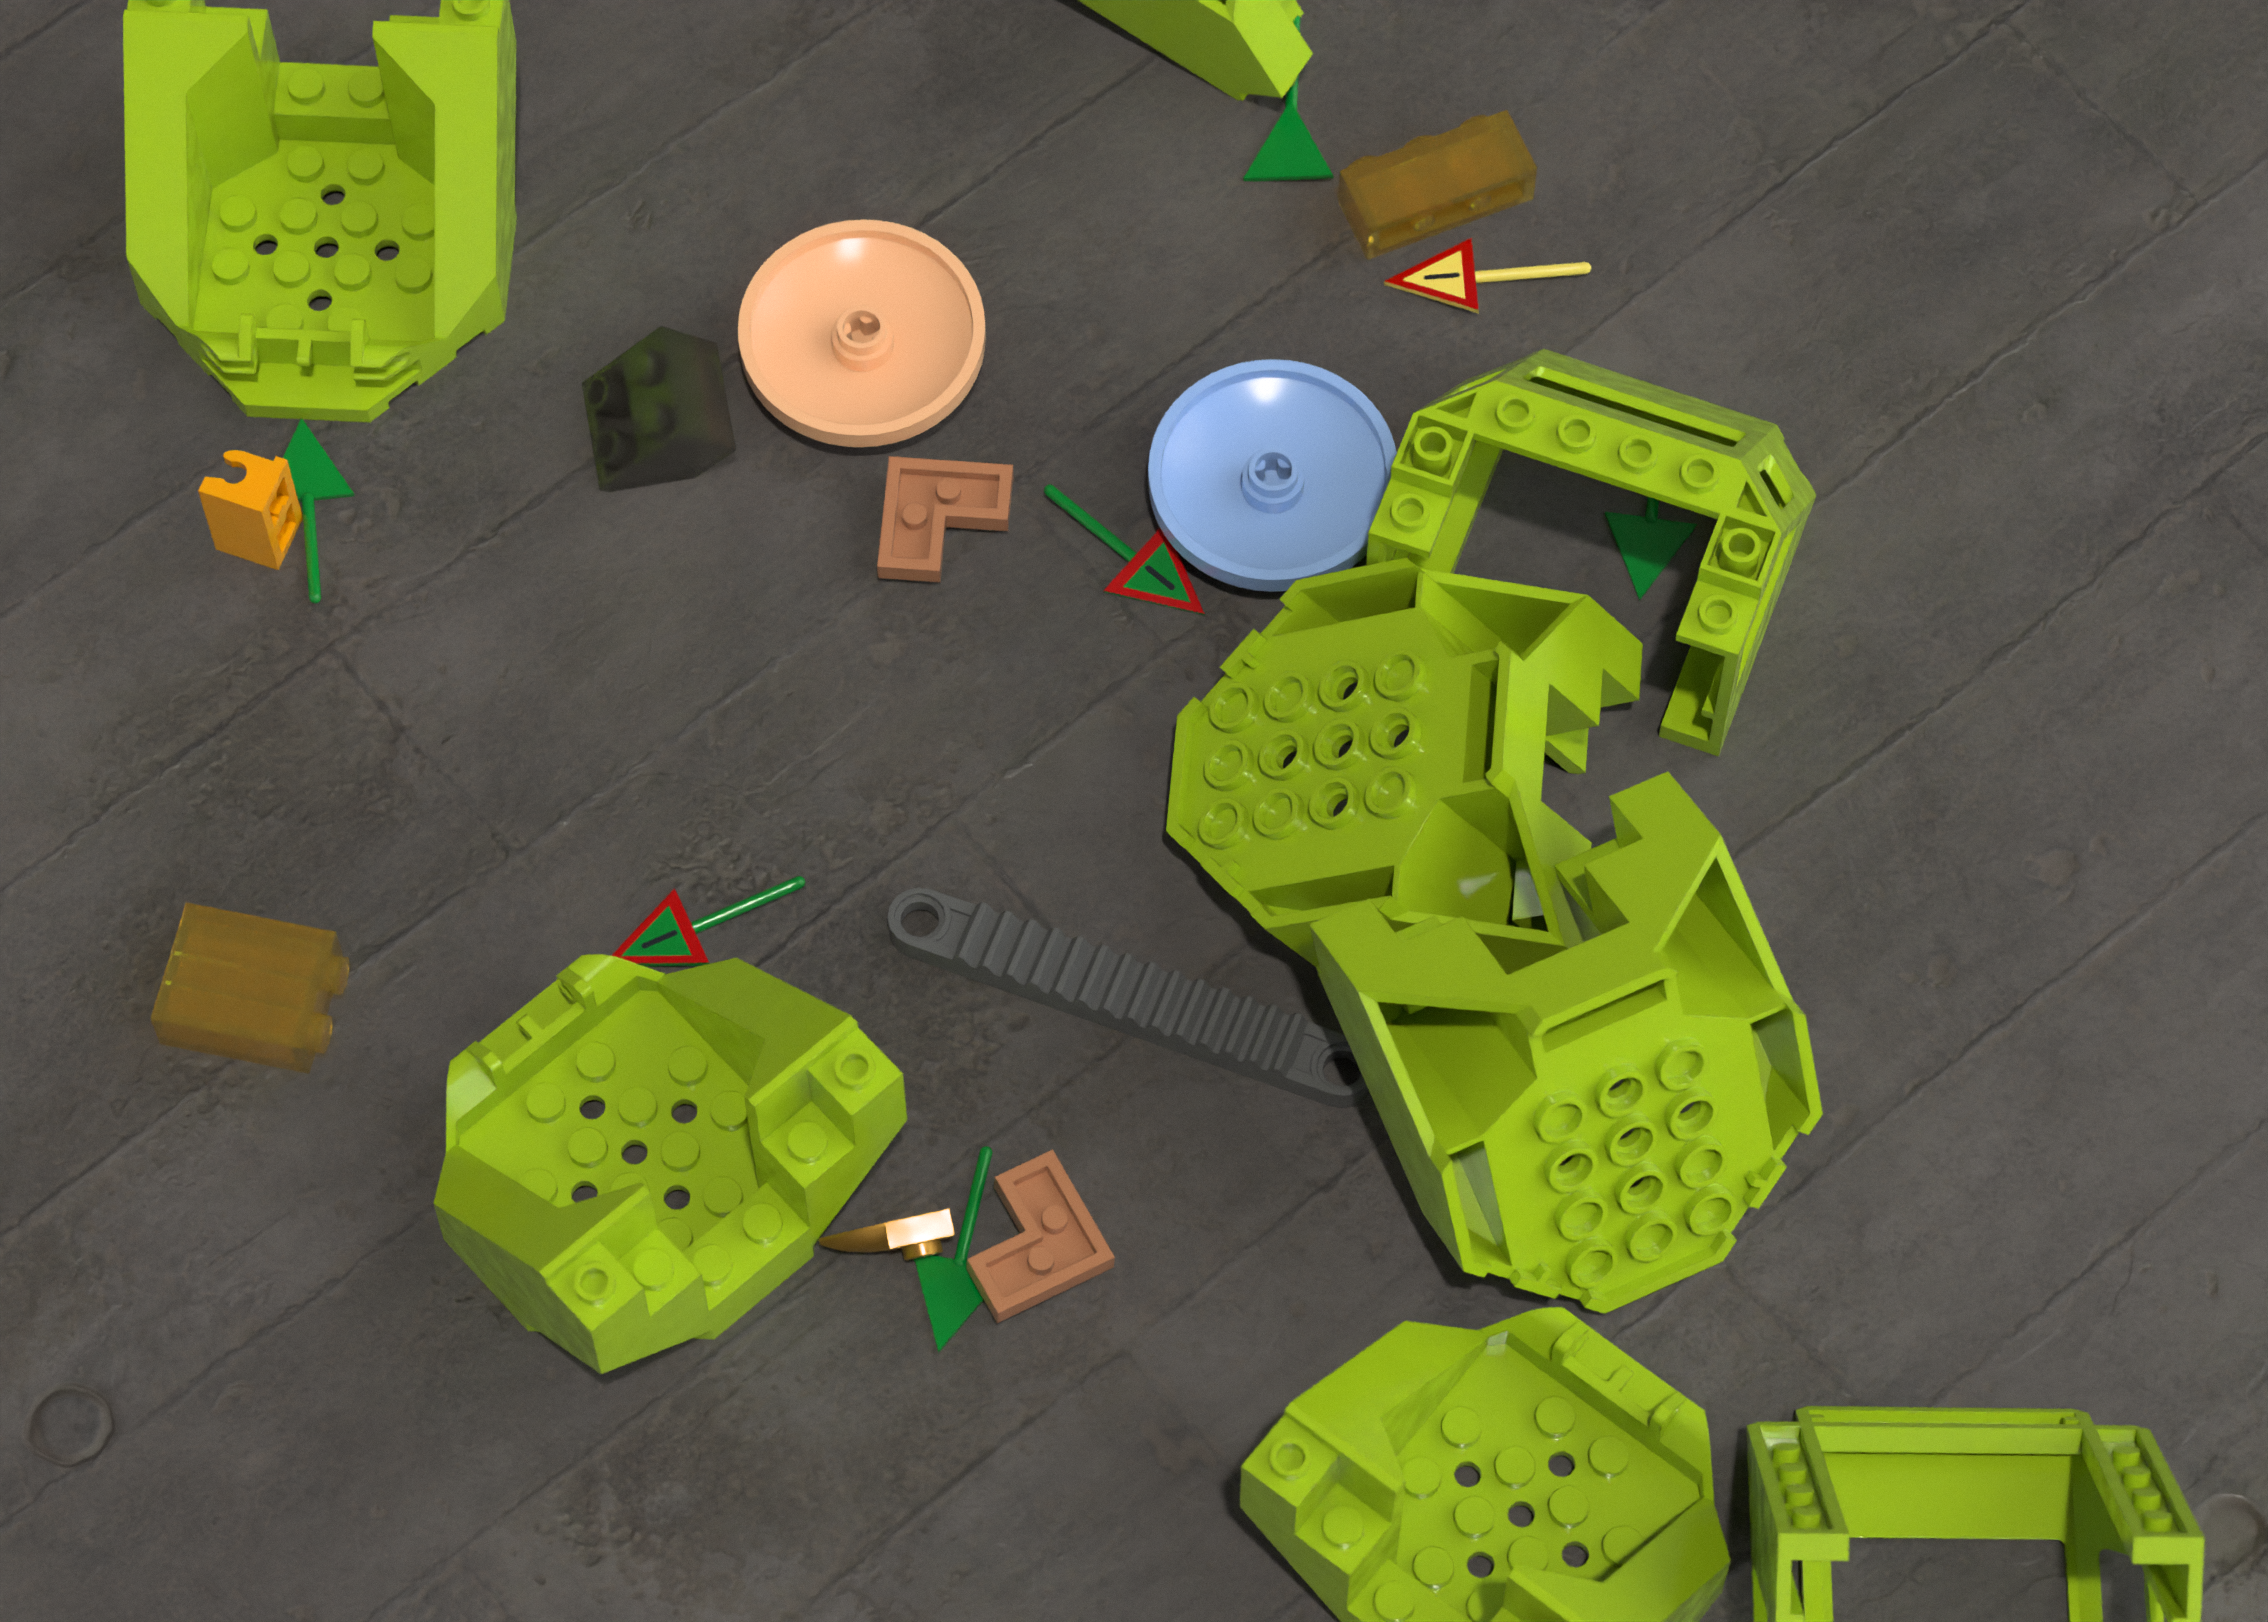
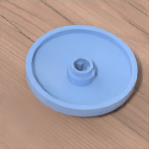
(1270, 473)

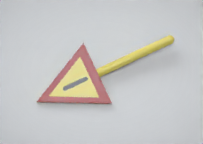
(1453, 279)

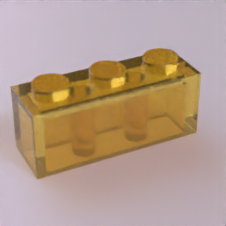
(1436, 183)

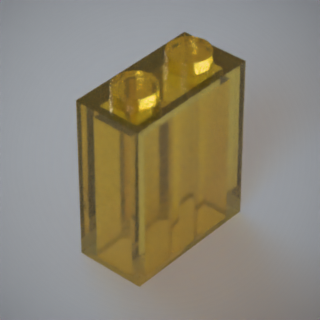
(249, 988)

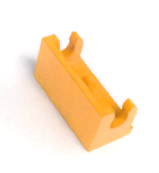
(255, 515)

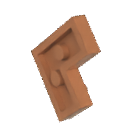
(926, 499)
(1055, 1241)

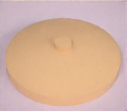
(861, 333)

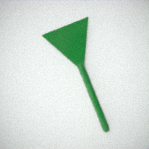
(1289, 148)

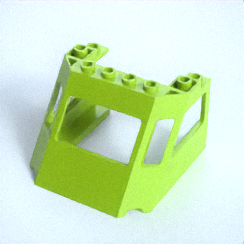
(1636, 441)
(1965, 1478)

